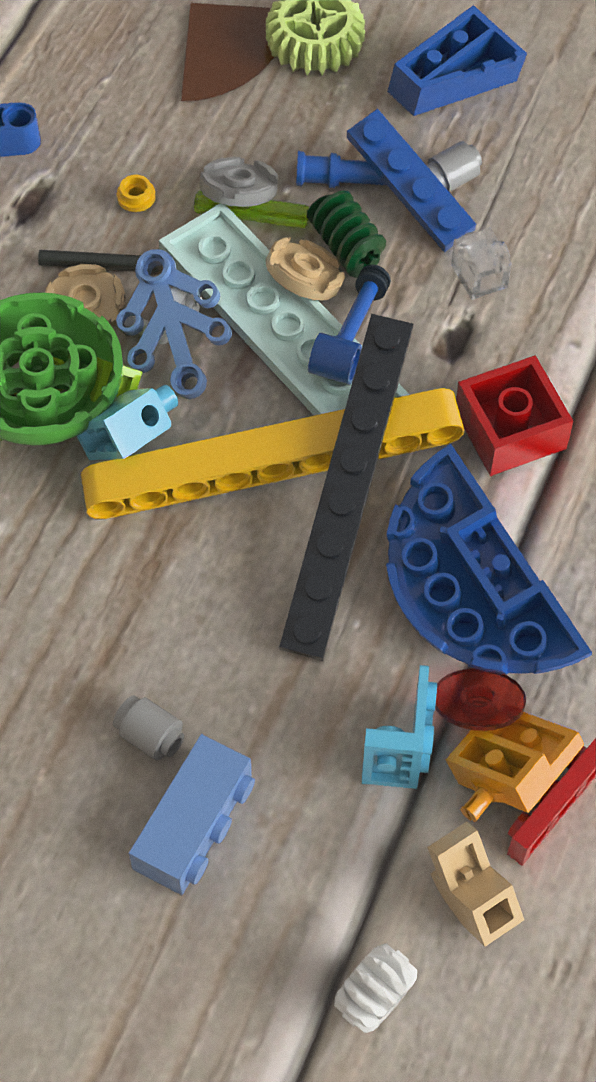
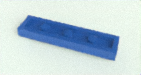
(410, 179)

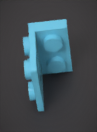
(399, 756)

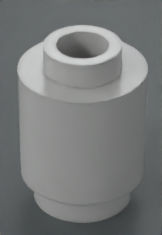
(456, 165)
(149, 727)

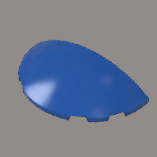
(469, 582)

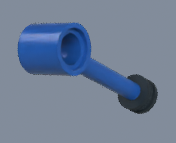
(338, 355)

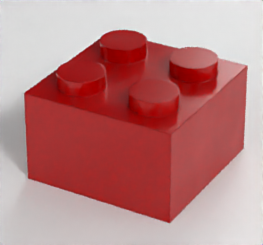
(513, 415)

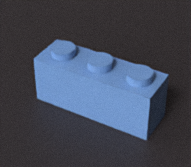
(192, 815)

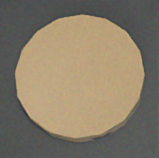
(305, 269)
(94, 287)

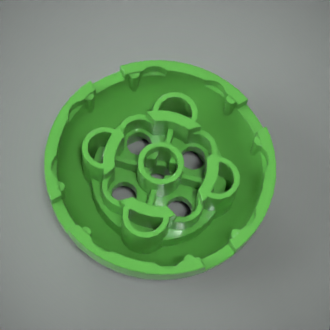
(32, 333)

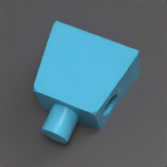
(129, 423)

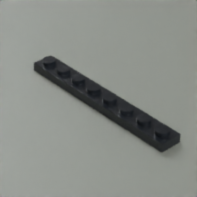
(346, 488)

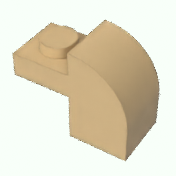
(471, 887)

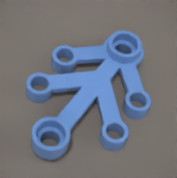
(169, 317)

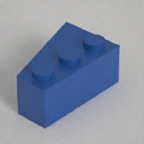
(456, 64)

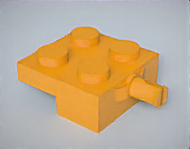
(512, 763)

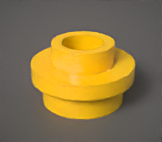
(136, 193)

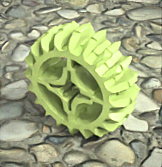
(315, 33)

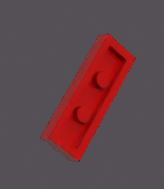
(530, 830)

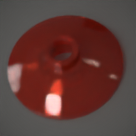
(479, 699)

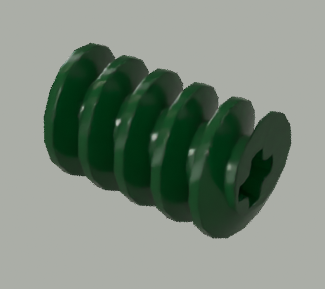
(347, 231)

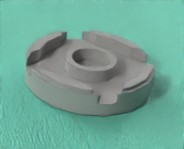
(237, 183)

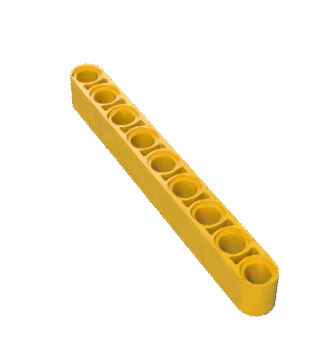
(257, 456)

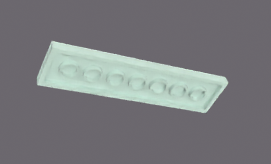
(259, 309)

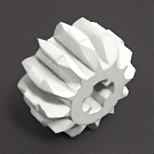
(375, 988)

